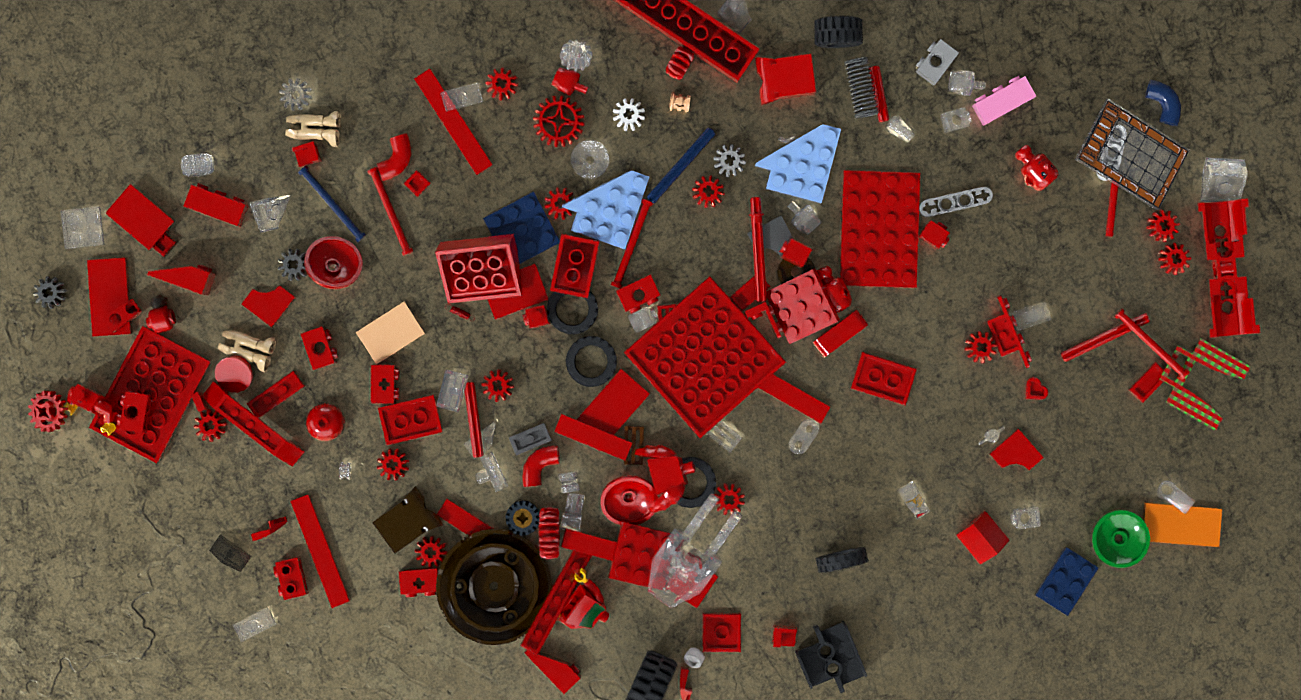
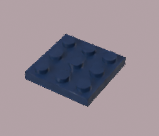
(528, 224)

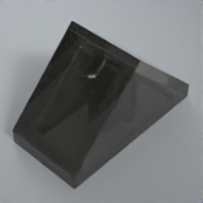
(229, 553)

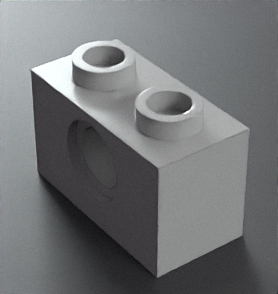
(944, 53)

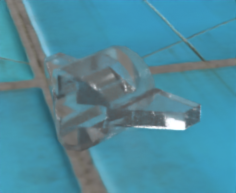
(991, 435)

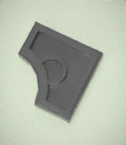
(774, 234)

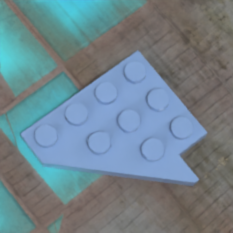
(803, 165)
(609, 209)

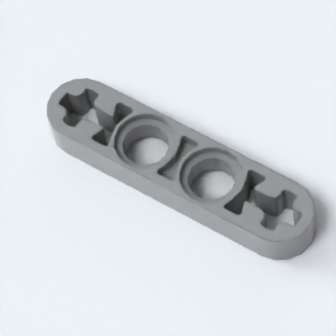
(955, 200)

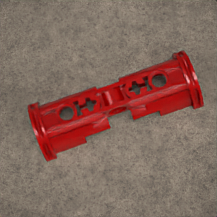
(1233, 219)

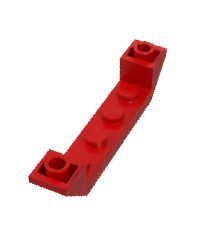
(252, 425)

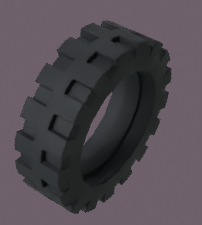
(571, 329)
(571, 365)
(710, 486)
(842, 560)

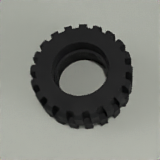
(653, 677)

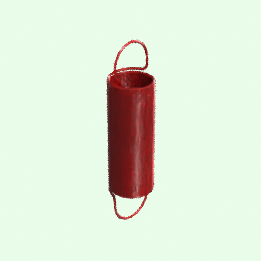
(459, 312)

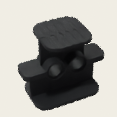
(842, 653)

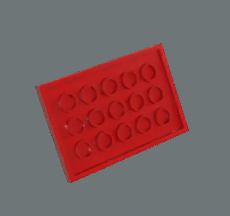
(880, 229)
(165, 372)

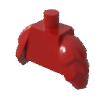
(667, 475)

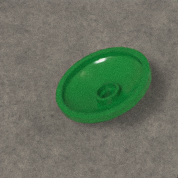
(1133, 542)

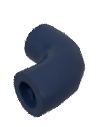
(1168, 99)

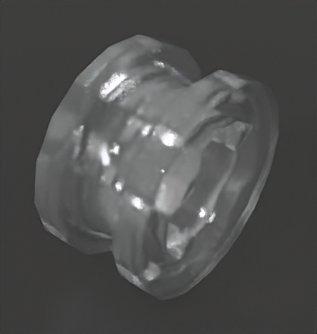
(345, 470)

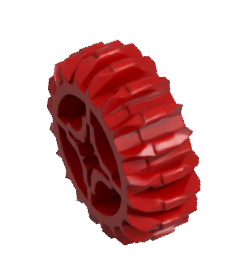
(556, 137)
(549, 533)

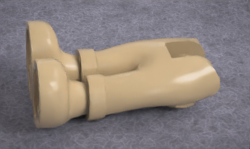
(307, 120)
(267, 346)

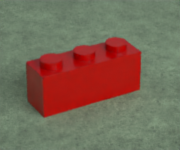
(216, 204)

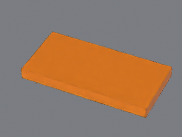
(1169, 525)

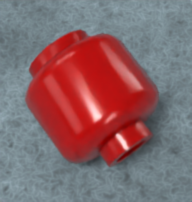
(161, 319)

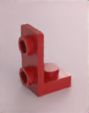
(756, 312)

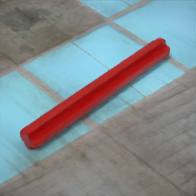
(1102, 338)

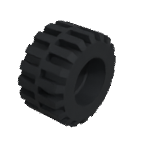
(838, 31)

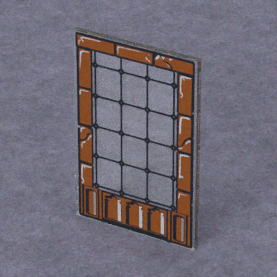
(1132, 154)

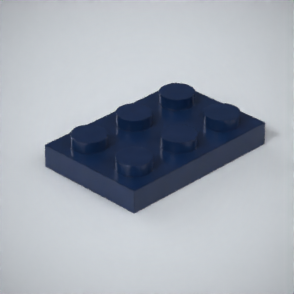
(1066, 581)

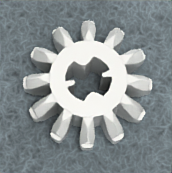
(635, 116)

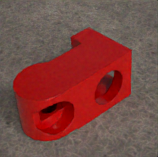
(122, 315)

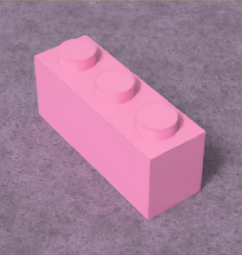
(1003, 100)

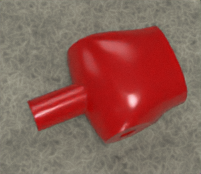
(568, 81)

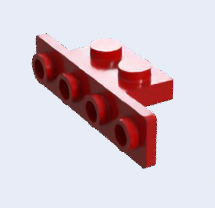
(1006, 335)

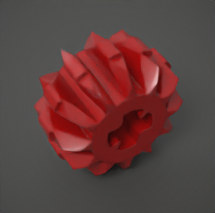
(679, 63)
(504, 77)
(702, 195)
(555, 200)
(1169, 223)
(1168, 261)
(982, 354)
(491, 386)
(204, 428)
(396, 458)
(728, 506)
(426, 556)

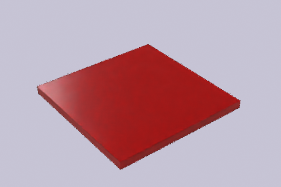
(705, 357)

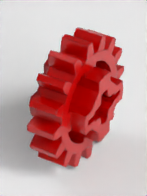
(48, 411)

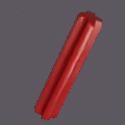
(883, 115)

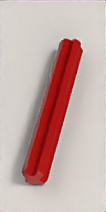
(473, 419)

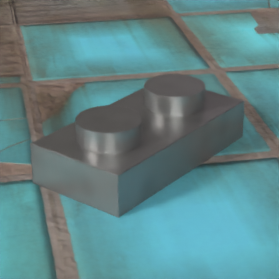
(530, 439)

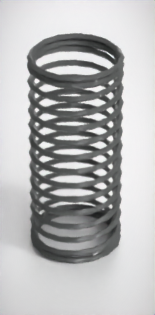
(856, 62)

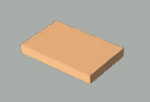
(390, 333)

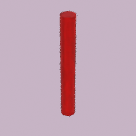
(1112, 210)

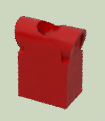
(785, 77)

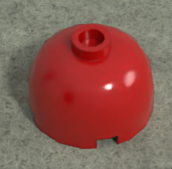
(325, 422)

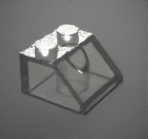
(1223, 179)

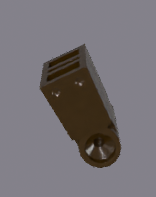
(406, 521)

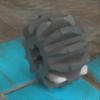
(293, 271)
(49, 284)

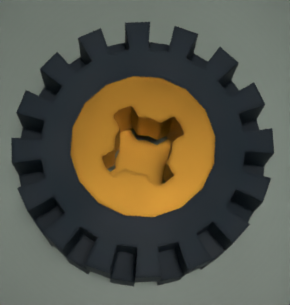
(522, 517)

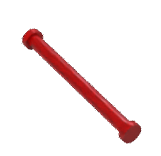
(390, 211)
(631, 244)
(1151, 343)

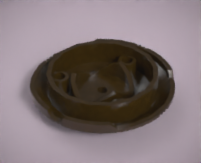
(483, 612)

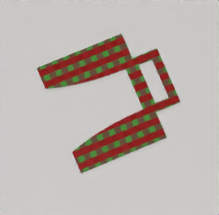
(1212, 358)

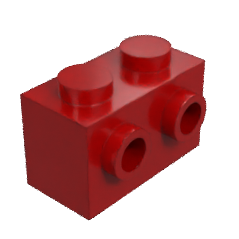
(291, 578)

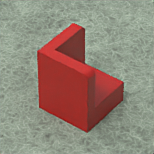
(307, 154)
(784, 636)

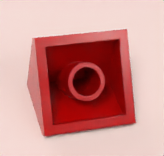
(983, 538)

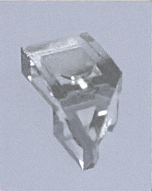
(487, 439)

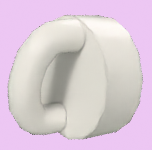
(694, 657)

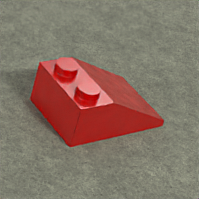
(574, 265)
(195, 279)

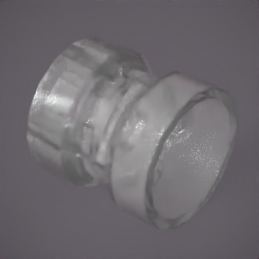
(569, 482)

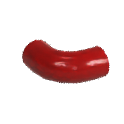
(399, 160)
(536, 462)

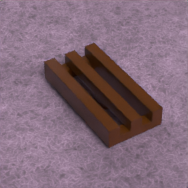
(634, 428)

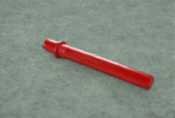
(758, 248)

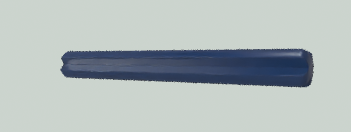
(680, 166)

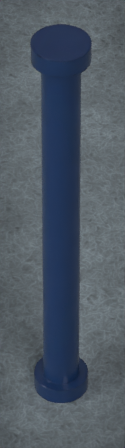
(331, 203)

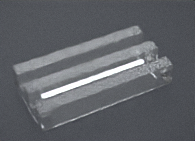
(734, 443)

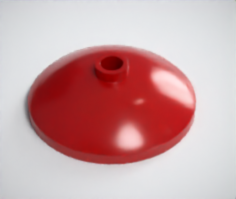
(334, 253)
(628, 508)

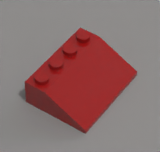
(479, 268)

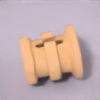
(679, 102)

